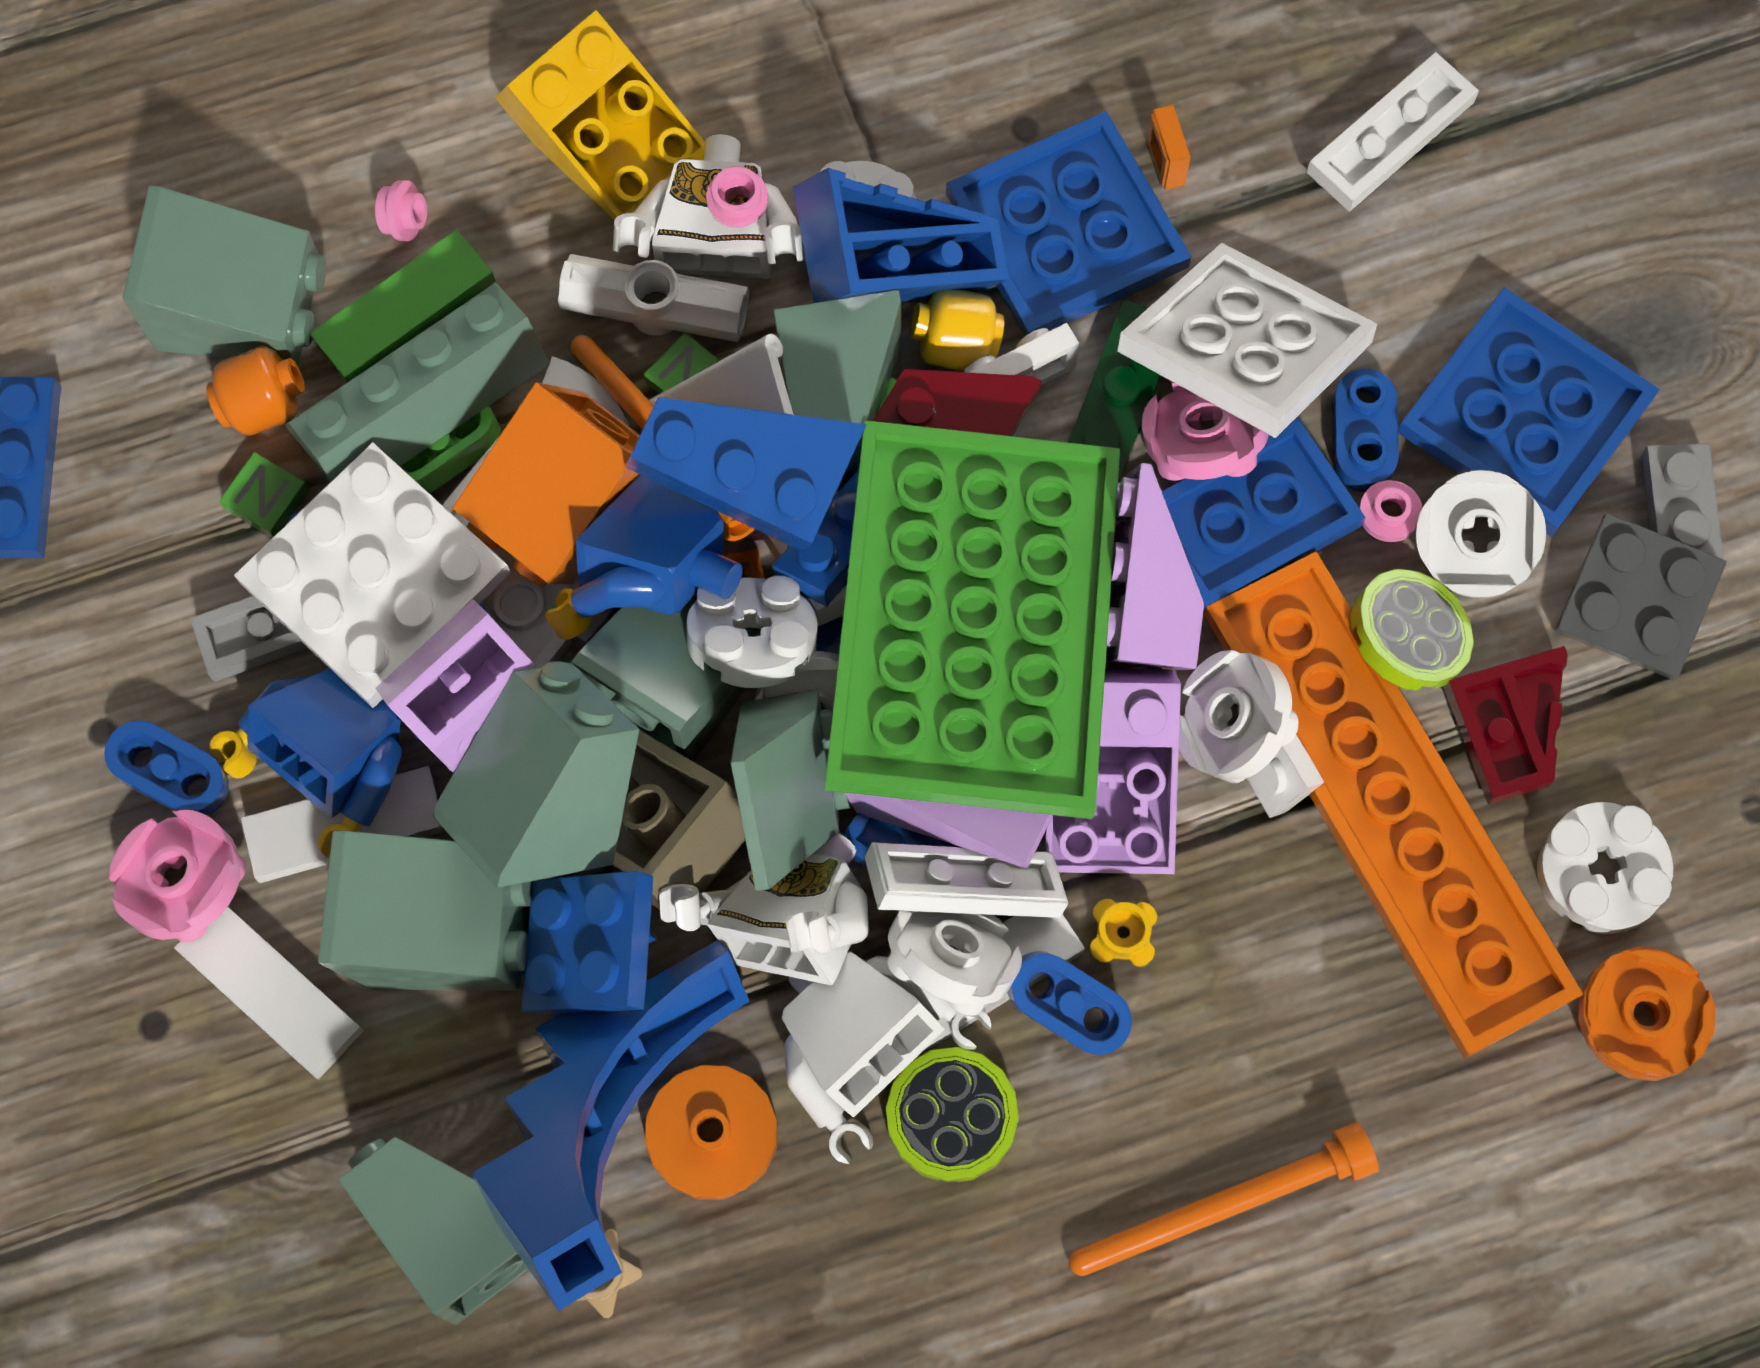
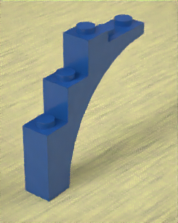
(602, 1062)

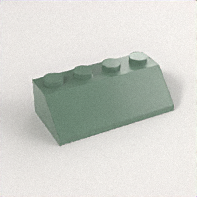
(424, 386)

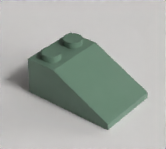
(781, 782)

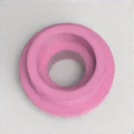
(732, 182)
(400, 210)
(1384, 526)

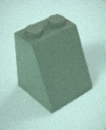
(221, 279)
(840, 358)
(649, 676)
(542, 779)
(420, 917)
(433, 1226)

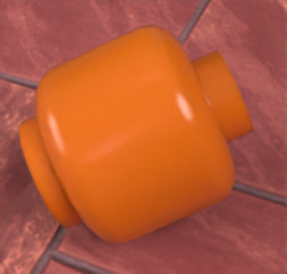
(255, 390)

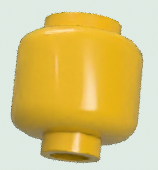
(957, 328)

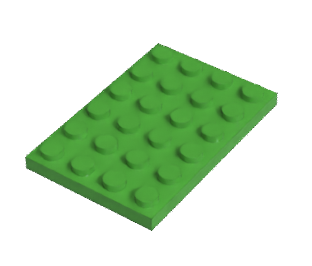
(975, 621)

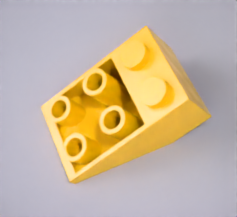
(601, 117)

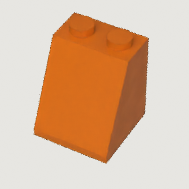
(549, 481)

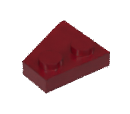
(960, 401)
(1511, 722)

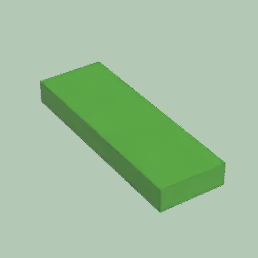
(403, 306)

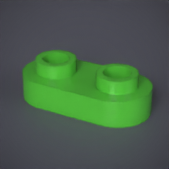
(454, 451)

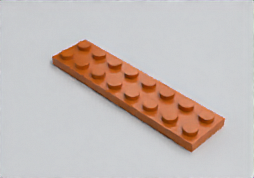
(1400, 814)

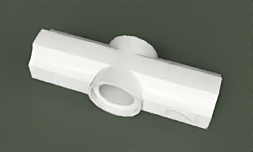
(617, 289)

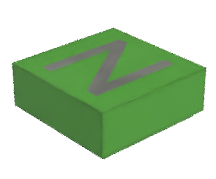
(678, 363)
(264, 495)

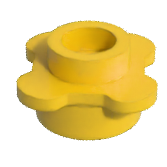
(1136, 918)

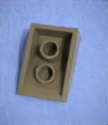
(676, 820)

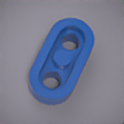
(1364, 425)
(170, 769)
(1067, 1001)

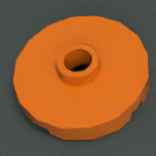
(1673, 994)
(717, 1167)

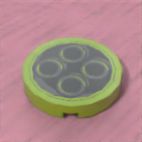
(1412, 630)
(952, 1114)

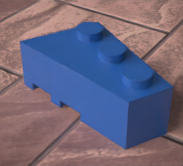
(881, 241)
(748, 463)

